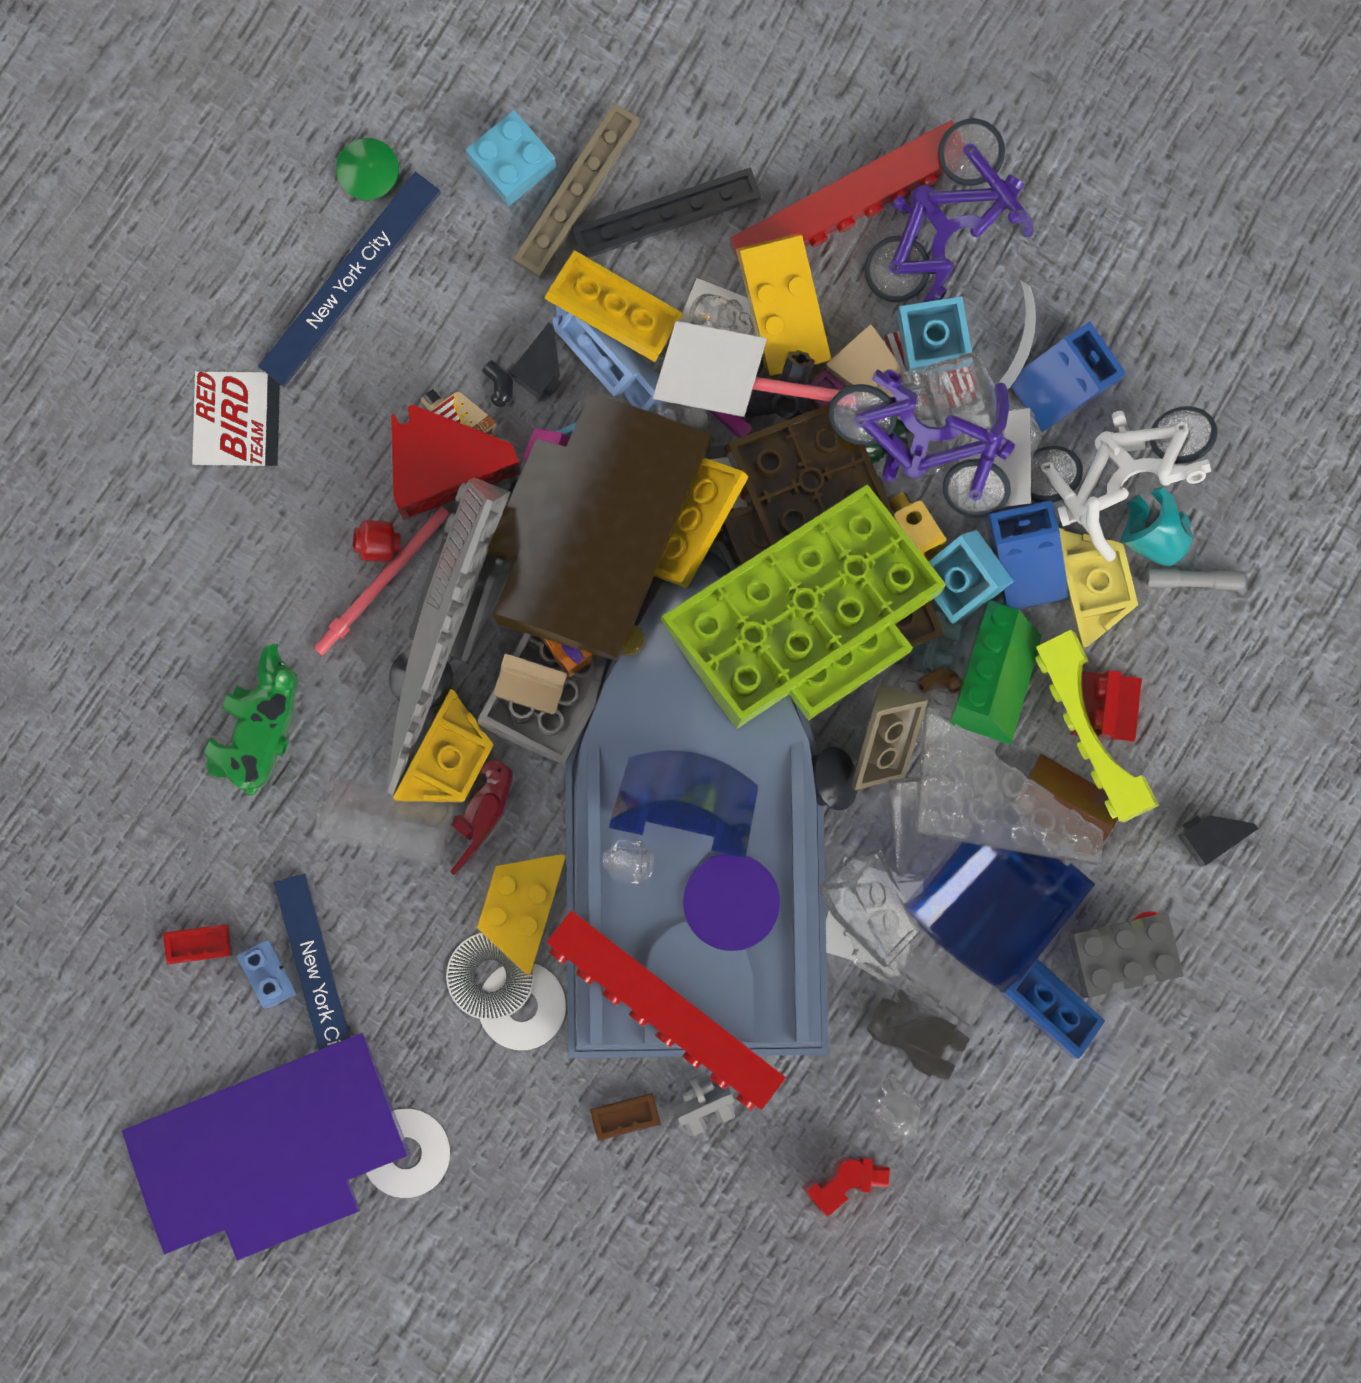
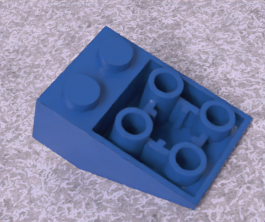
(1067, 376)
(1032, 554)

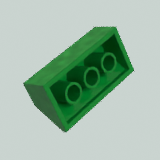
(997, 673)

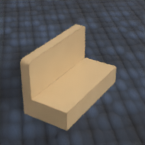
(530, 684)

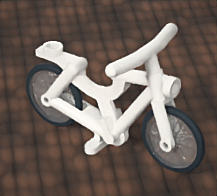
(1175, 437)

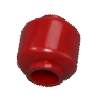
(376, 541)

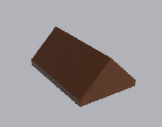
(1074, 792)

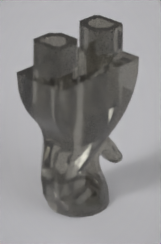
(920, 1038)

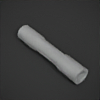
(1216, 579)

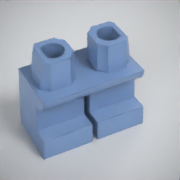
(266, 978)

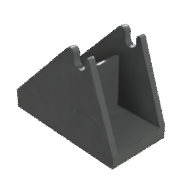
(480, 606)

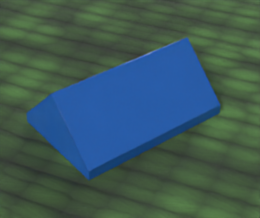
(1055, 1009)

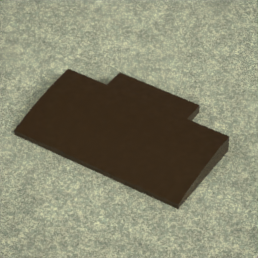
(794, 477)
(594, 524)

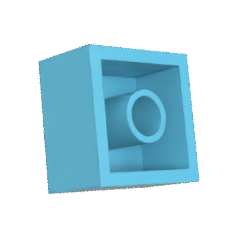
(511, 158)
(933, 332)
(970, 576)

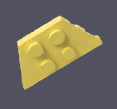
(1098, 589)

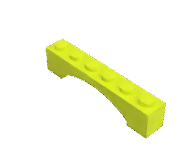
(1064, 662)

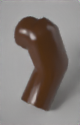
(939, 677)

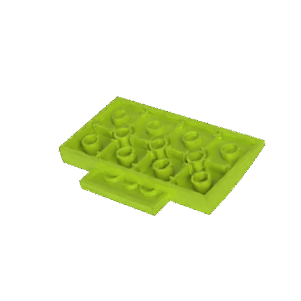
(807, 612)

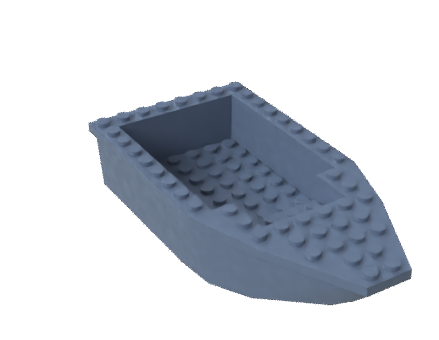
(761, 995)

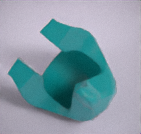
(1166, 538)

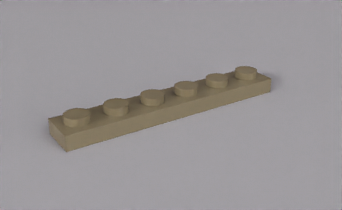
(577, 190)

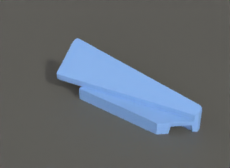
(609, 360)

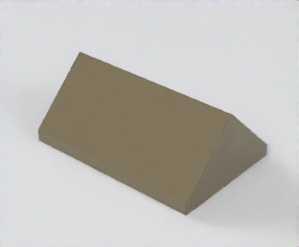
(889, 737)

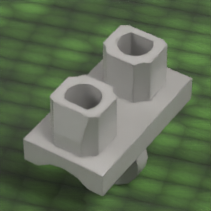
(701, 1102)

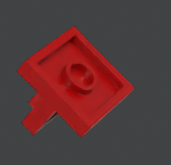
(1112, 704)

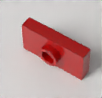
(197, 944)

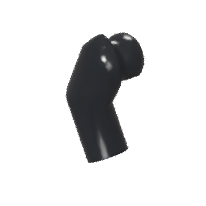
(502, 384)

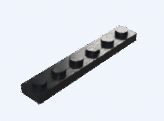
(667, 213)

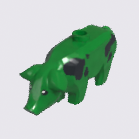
(260, 728)

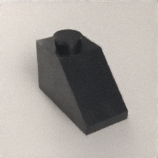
(539, 365)
(1212, 836)

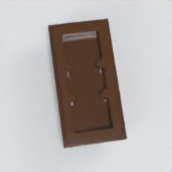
(625, 1116)

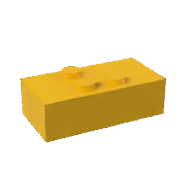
(783, 300)

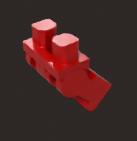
(846, 1175)

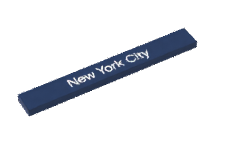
(349, 279)
(312, 960)

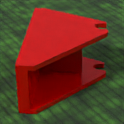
(439, 455)

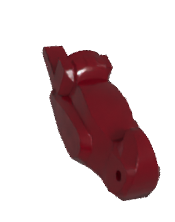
(484, 809)

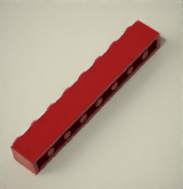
(854, 195)
(666, 1010)

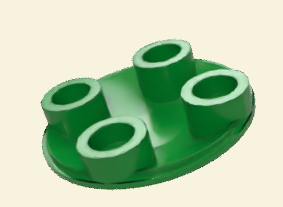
(367, 169)

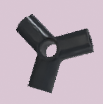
(795, 370)

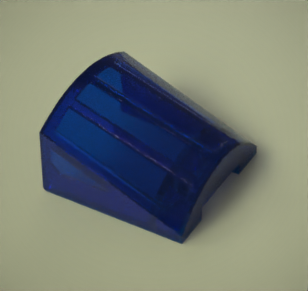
(688, 795)
(997, 908)

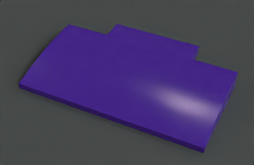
(267, 1152)

